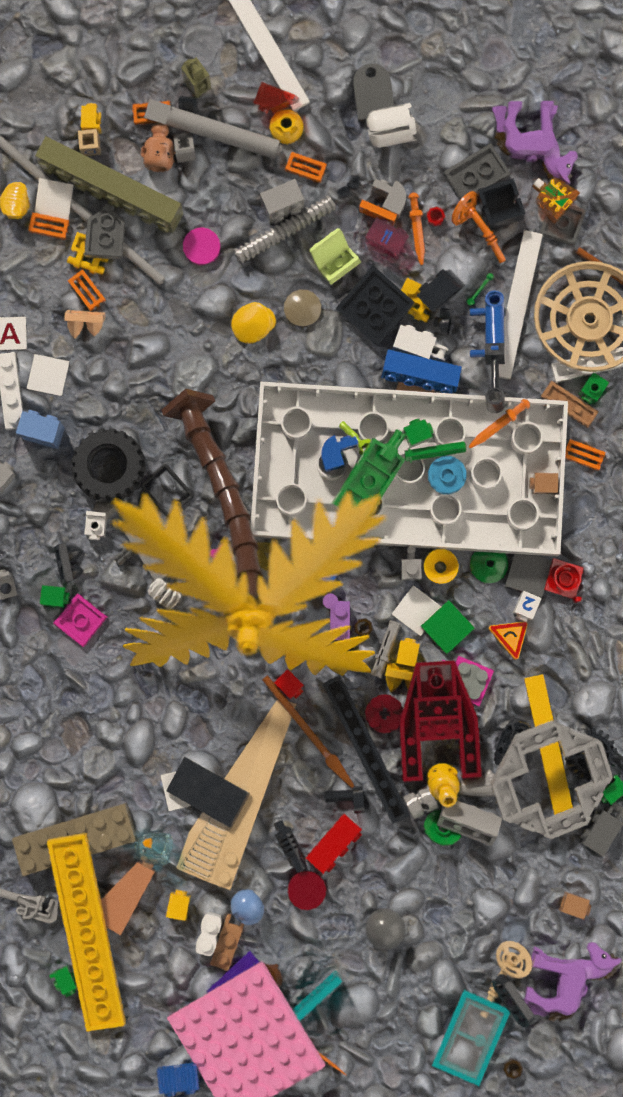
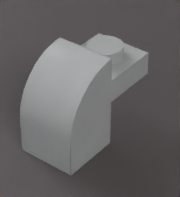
(394, 195)

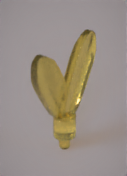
(264, 547)

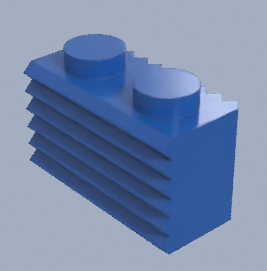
(178, 1079)

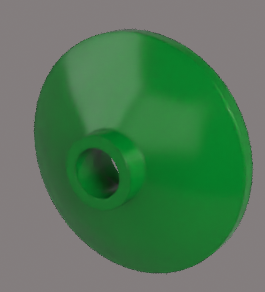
(488, 574)
(432, 830)

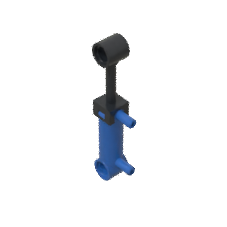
(494, 346)

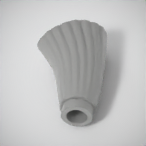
(478, 786)

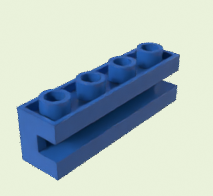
(421, 372)

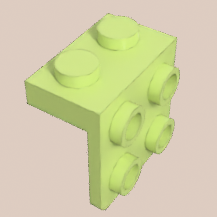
(334, 256)

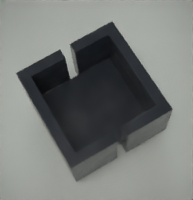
(498, 204)

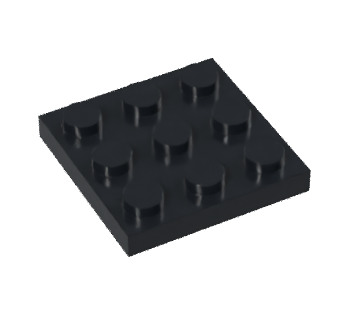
(375, 305)

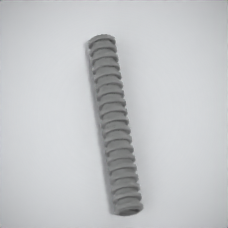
(285, 229)

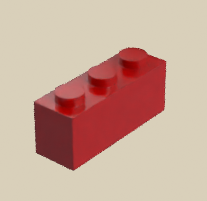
(334, 844)

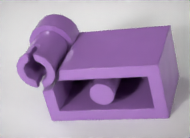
(338, 614)

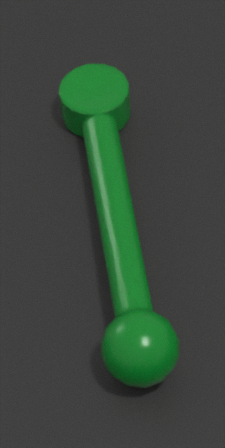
(470, 302)

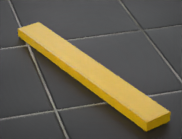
(551, 753)

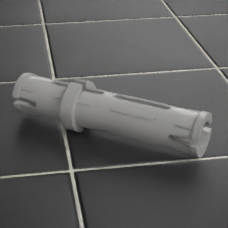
(382, 657)

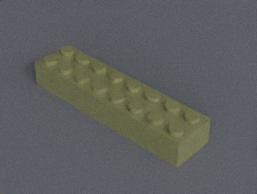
(109, 185)

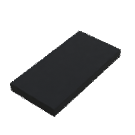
(208, 792)

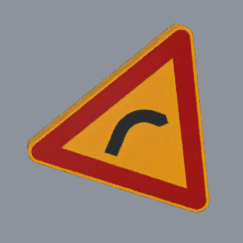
(510, 636)

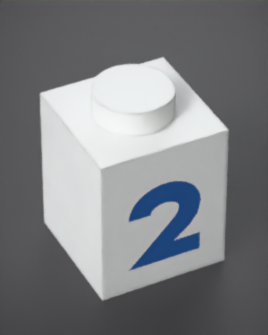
(526, 606)

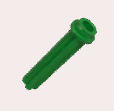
(434, 451)

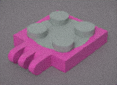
(475, 678)

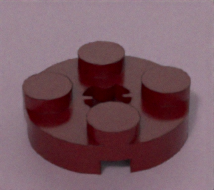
(377, 704)

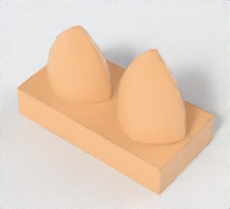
(76, 319)

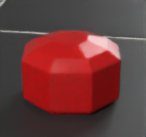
(435, 216)

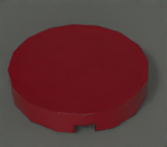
(306, 890)

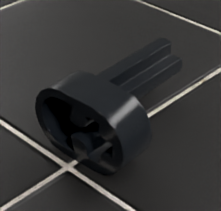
(355, 795)

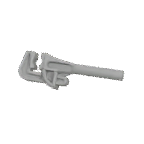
(31, 906)

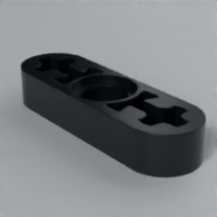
(507, 992)

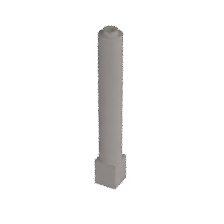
(212, 129)

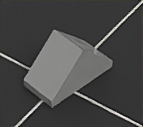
(184, 147)

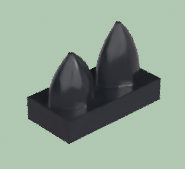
(65, 554)

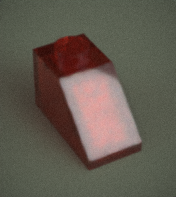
(273, 98)

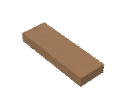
(577, 408)

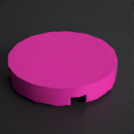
(201, 246)

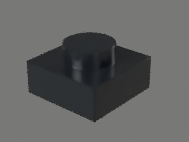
(188, 104)

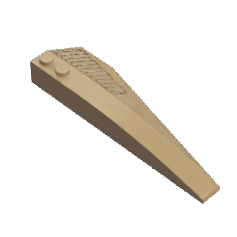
(215, 849)

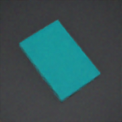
(317, 995)

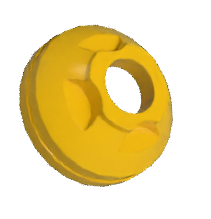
(290, 134)
(448, 559)

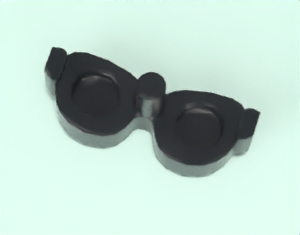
(353, 184)

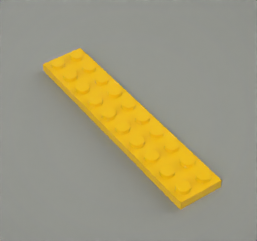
(86, 932)

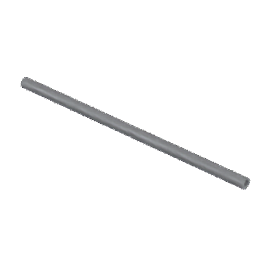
(79, 210)

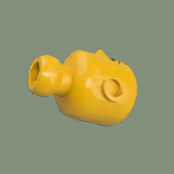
(443, 784)

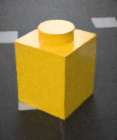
(407, 652)
(178, 905)

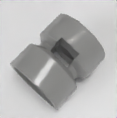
(420, 802)

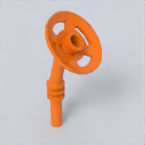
(468, 210)

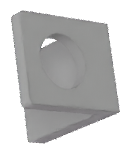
(7, 577)

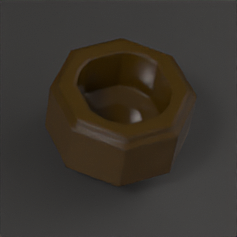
(363, 627)
(512, 1068)

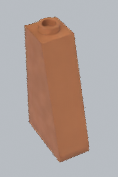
(124, 897)

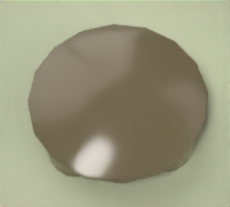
(302, 308)

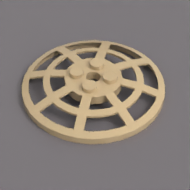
(576, 315)

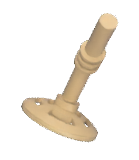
(511, 963)

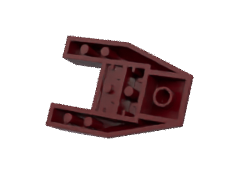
(438, 710)

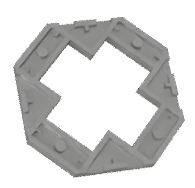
(515, 765)

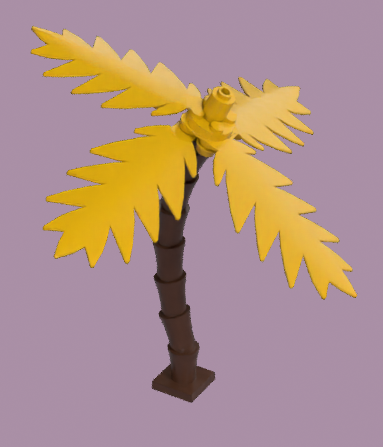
(252, 605)

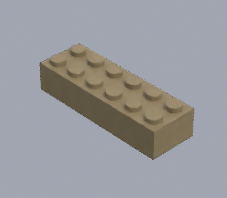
(103, 828)

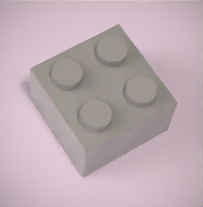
(282, 202)

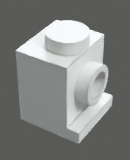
(101, 519)

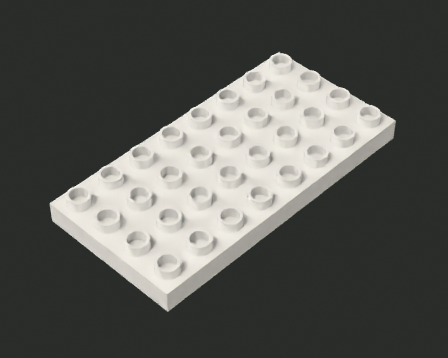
(486, 515)

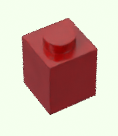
(289, 685)

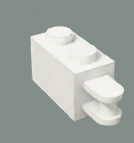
(418, 343)

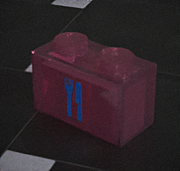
(387, 238)

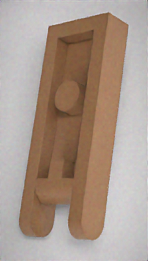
(226, 944)

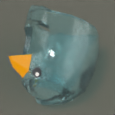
(154, 848)

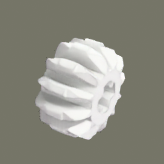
(163, 595)

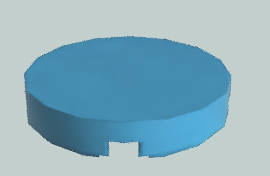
(447, 475)

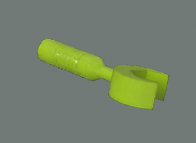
(349, 431)

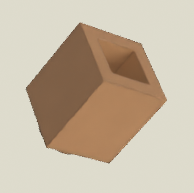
(544, 483)
(575, 905)

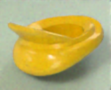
(252, 322)

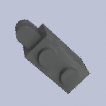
(603, 829)

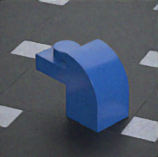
(332, 450)

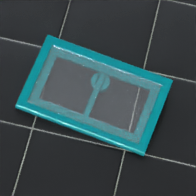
(471, 1037)

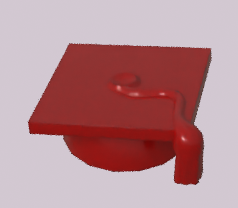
(564, 579)

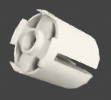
(391, 125)

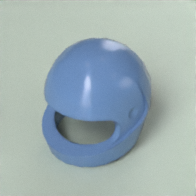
(247, 907)

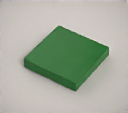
(447, 627)

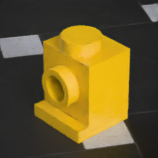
(91, 117)

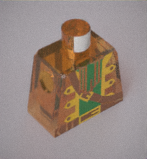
(554, 198)

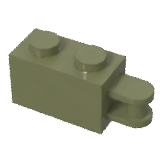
(196, 77)

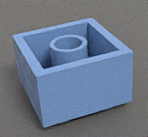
(40, 429)

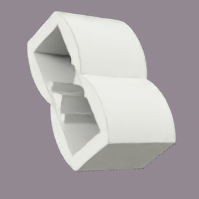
(208, 938)

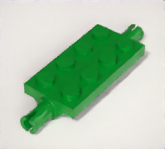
(373, 471)

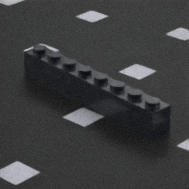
(366, 749)

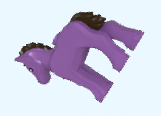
(533, 144)
(570, 981)

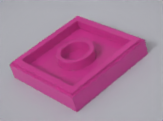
(80, 620)

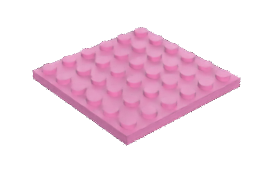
(246, 1037)

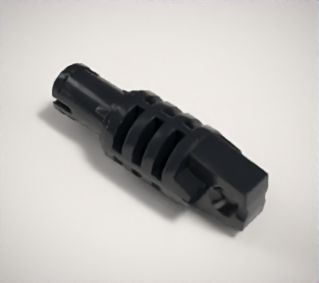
(289, 845)

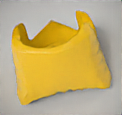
(15, 201)

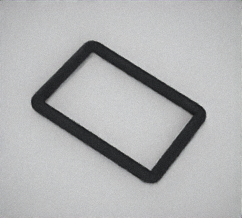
(177, 479)

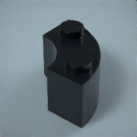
(440, 290)

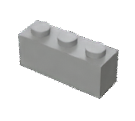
(470, 822)

